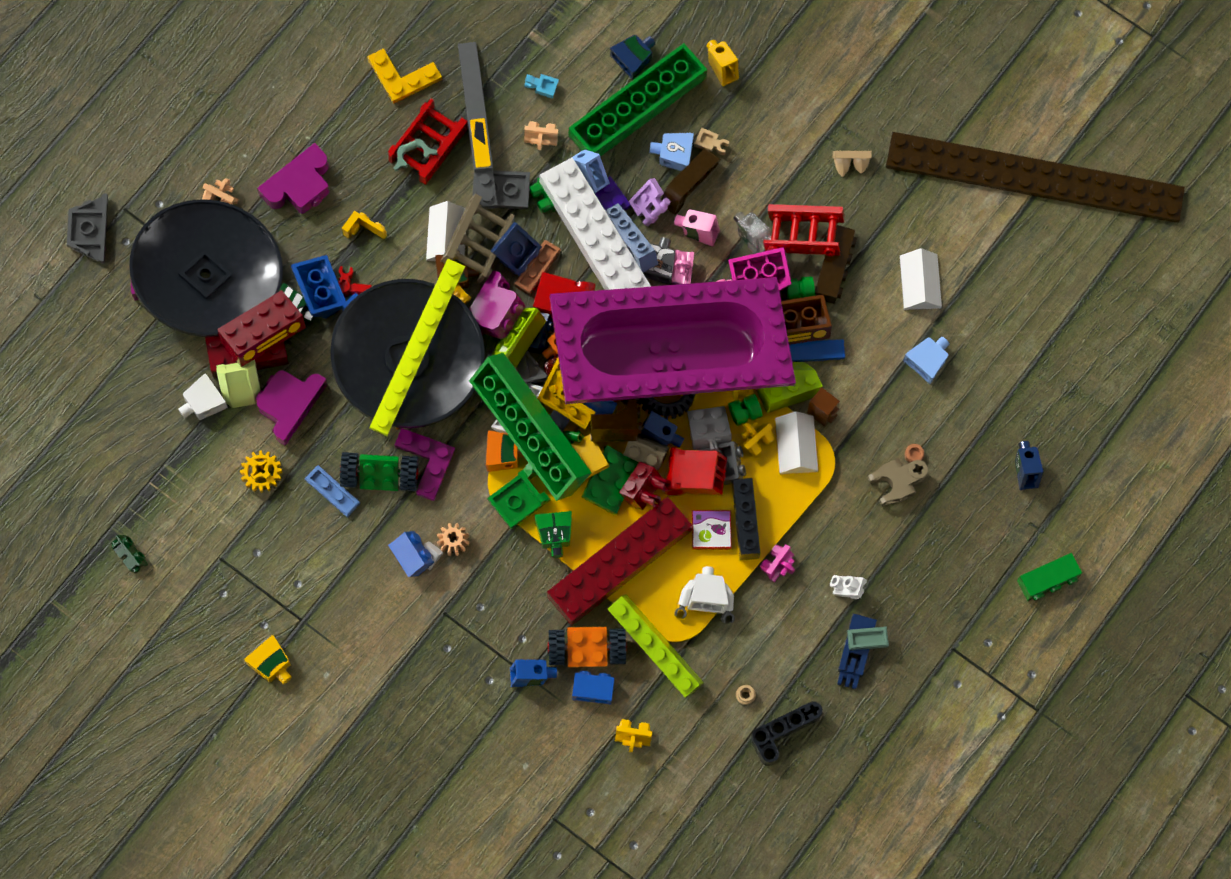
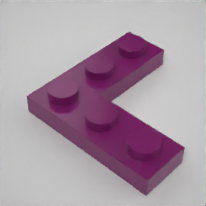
(437, 454)

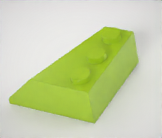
(805, 388)

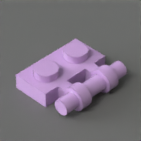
(645, 198)

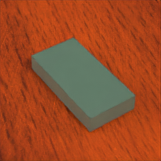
(867, 638)

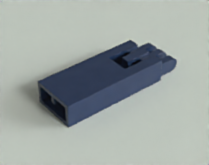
(852, 672)

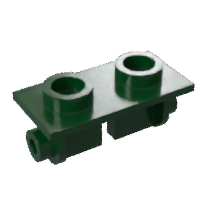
(124, 546)

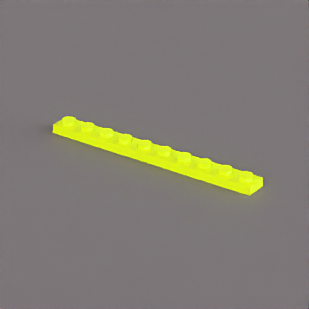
(417, 347)

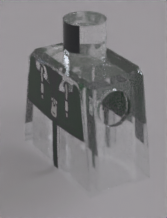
(752, 231)

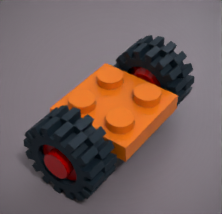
(587, 646)

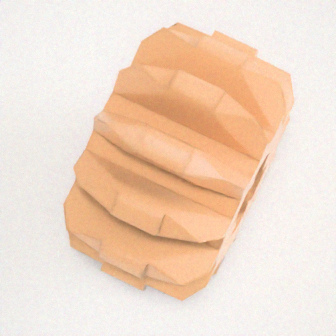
(451, 532)

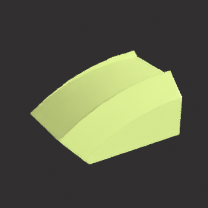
(238, 383)

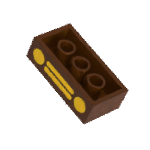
(806, 319)

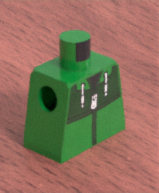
(554, 531)

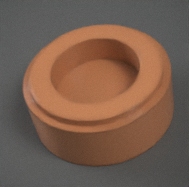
(914, 452)

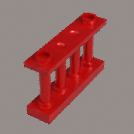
(447, 143)
(799, 214)

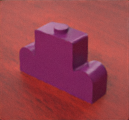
(298, 182)

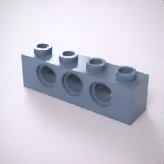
(635, 241)

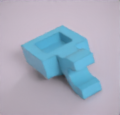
(544, 86)

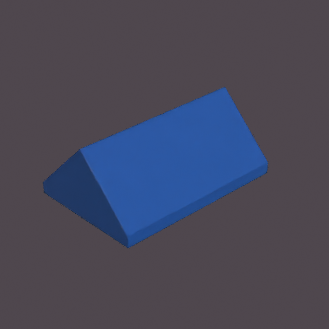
(319, 286)

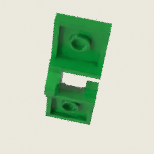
(518, 498)

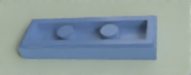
(332, 491)

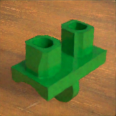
(545, 204)

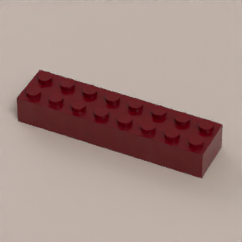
(619, 561)

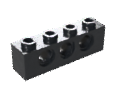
(745, 519)

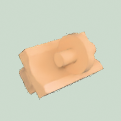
(541, 136)
(211, 192)

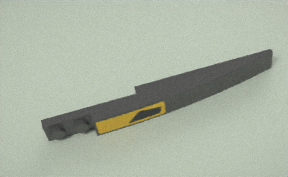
(477, 124)

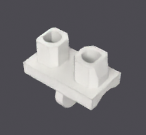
(848, 586)

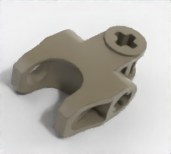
(900, 479)

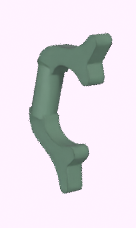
(409, 146)

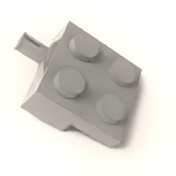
(709, 427)

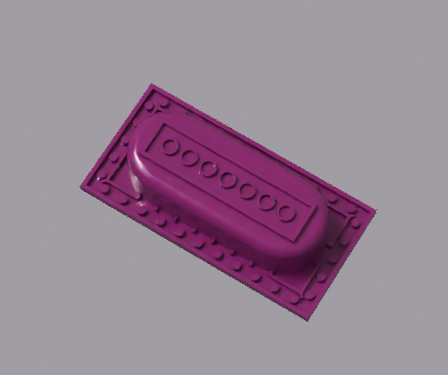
(671, 340)

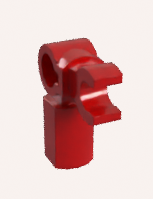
(346, 286)

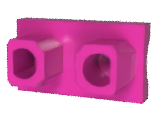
(782, 563)

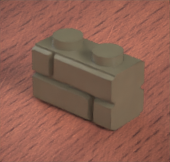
(646, 451)

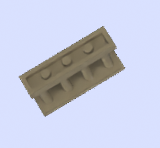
(459, 237)

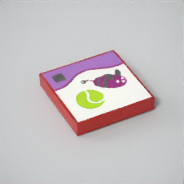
(711, 530)

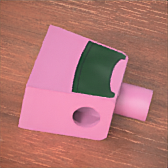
(699, 226)

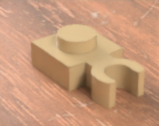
(710, 141)

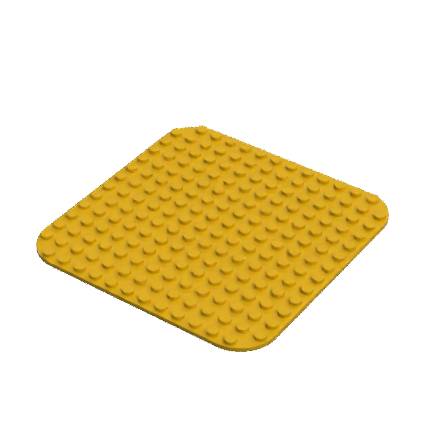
(658, 587)

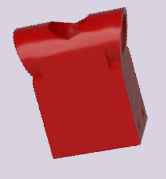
(555, 284)
(696, 472)

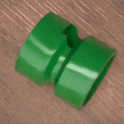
(800, 288)
(745, 409)

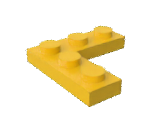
(397, 87)
(553, 396)

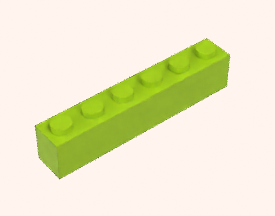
(655, 645)

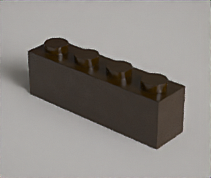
(833, 267)

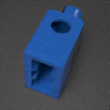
(523, 672)

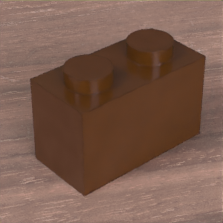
(823, 407)

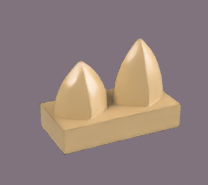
(843, 160)

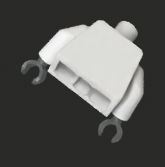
(707, 594)

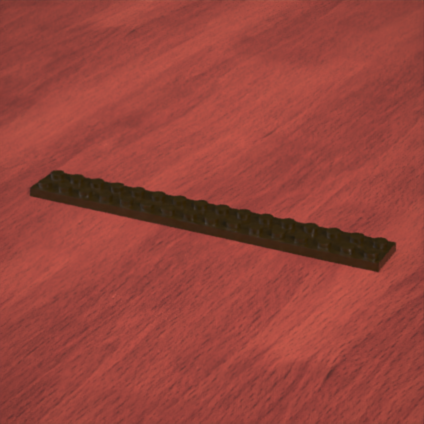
(1035, 177)

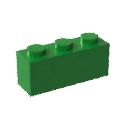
(1049, 577)

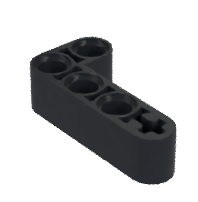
(788, 728)

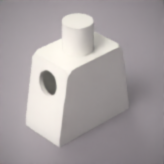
(202, 399)

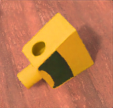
(270, 661)

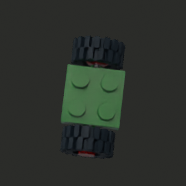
(379, 472)

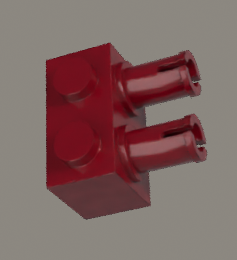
(641, 486)

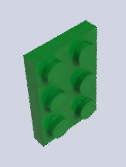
(605, 486)

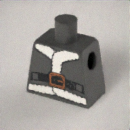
(665, 257)

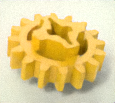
(256, 477)

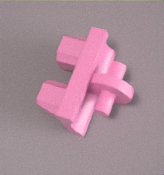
(682, 267)

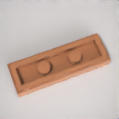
(531, 277)

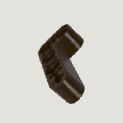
(689, 179)

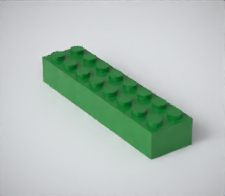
(638, 101)
(530, 426)

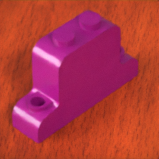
(496, 307)
(289, 401)

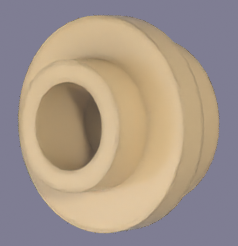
(745, 688)

